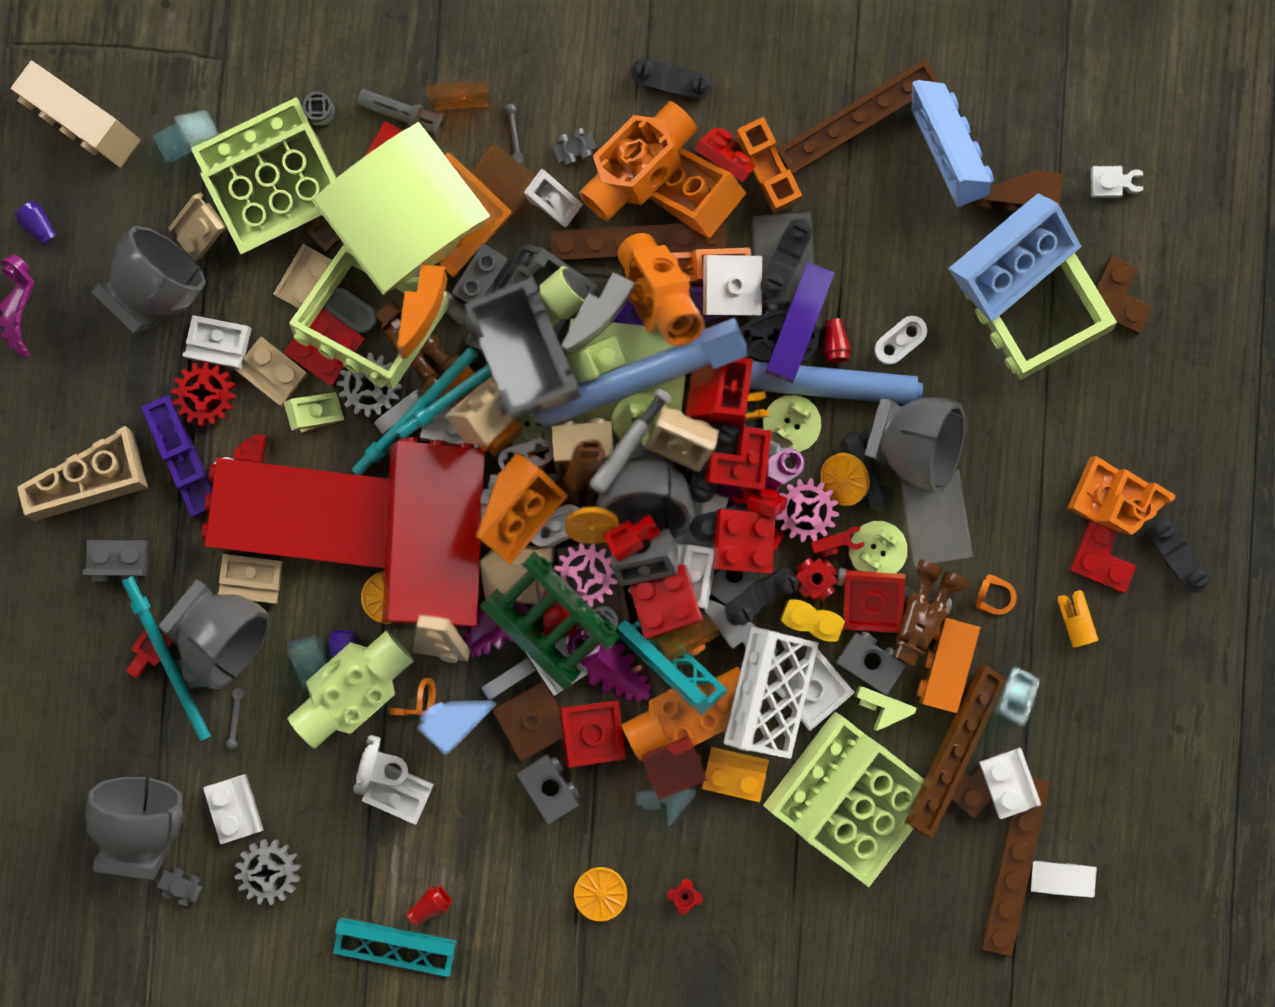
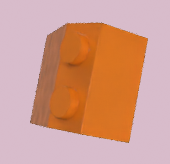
(699, 194)
(518, 507)

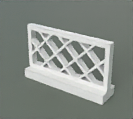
(753, 689)

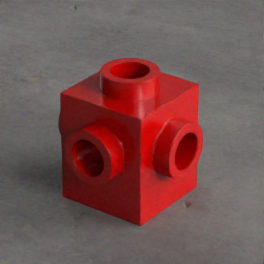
(807, 587)

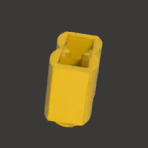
(804, 617)

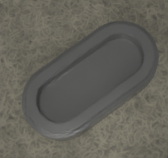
(351, 311)

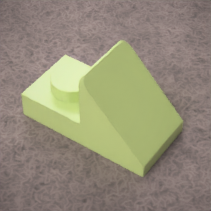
(596, 359)
(313, 411)
(891, 709)

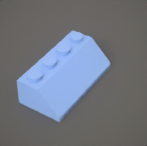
(950, 142)
(1015, 256)
(453, 721)

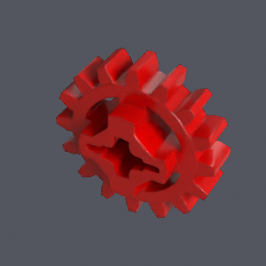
(204, 381)

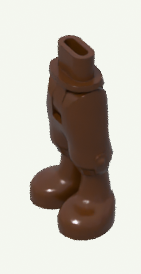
(390, 318)
(582, 467)
(924, 618)

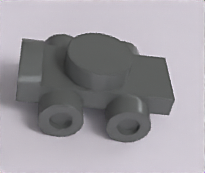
(569, 150)
(175, 885)

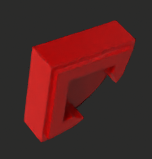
(251, 449)

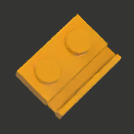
(735, 774)

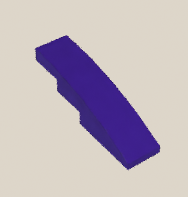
(799, 322)
(178, 453)

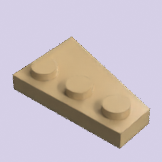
(440, 639)

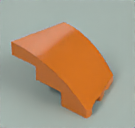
(1116, 497)

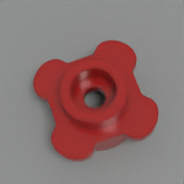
(684, 905)

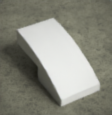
(1063, 879)

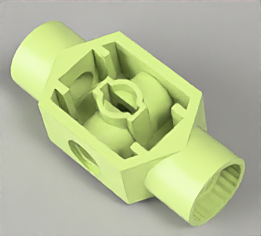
(350, 688)

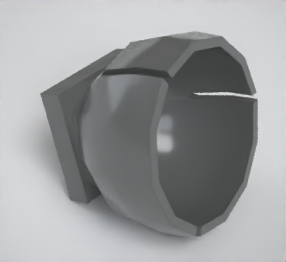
(149, 280)
(919, 441)
(650, 487)
(216, 633)
(130, 838)

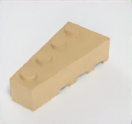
(75, 114)
(479, 414)
(95, 475)

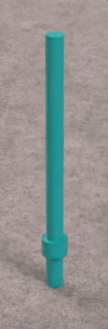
(425, 416)
(377, 451)
(140, 606)

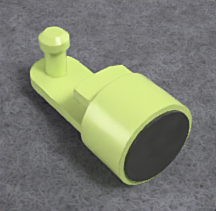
(562, 294)

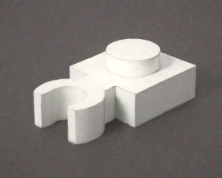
(1109, 181)

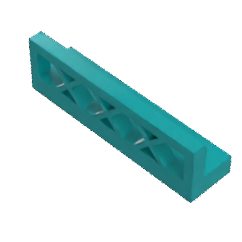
(668, 670)
(392, 937)

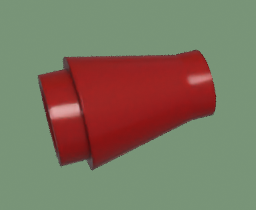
(836, 344)
(431, 904)

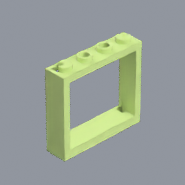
(1092, 301)
(315, 302)

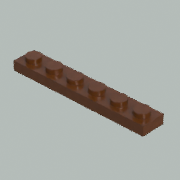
(854, 119)
(605, 242)
(955, 751)
(1014, 875)

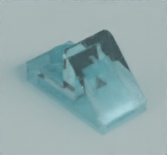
(185, 134)
(307, 657)
(1017, 696)
(675, 802)

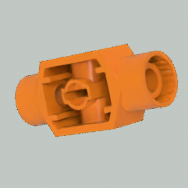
(637, 160)
(660, 290)
(674, 718)

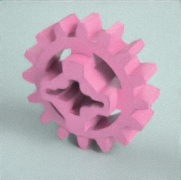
(815, 521)
(600, 578)

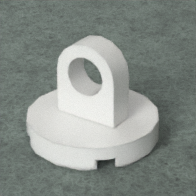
(373, 765)

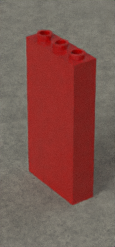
(297, 513)
(433, 532)

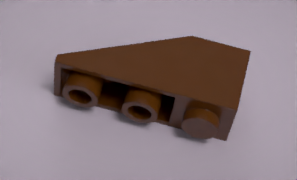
(1019, 190)

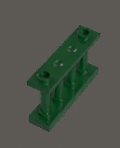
(530, 639)

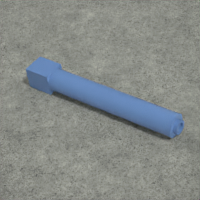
(715, 346)
(840, 384)

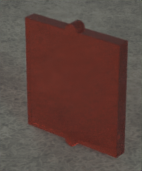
(674, 767)

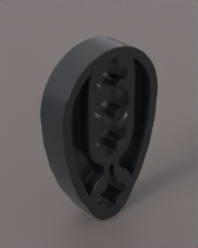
(763, 327)

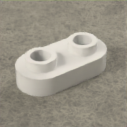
(900, 340)
(557, 528)

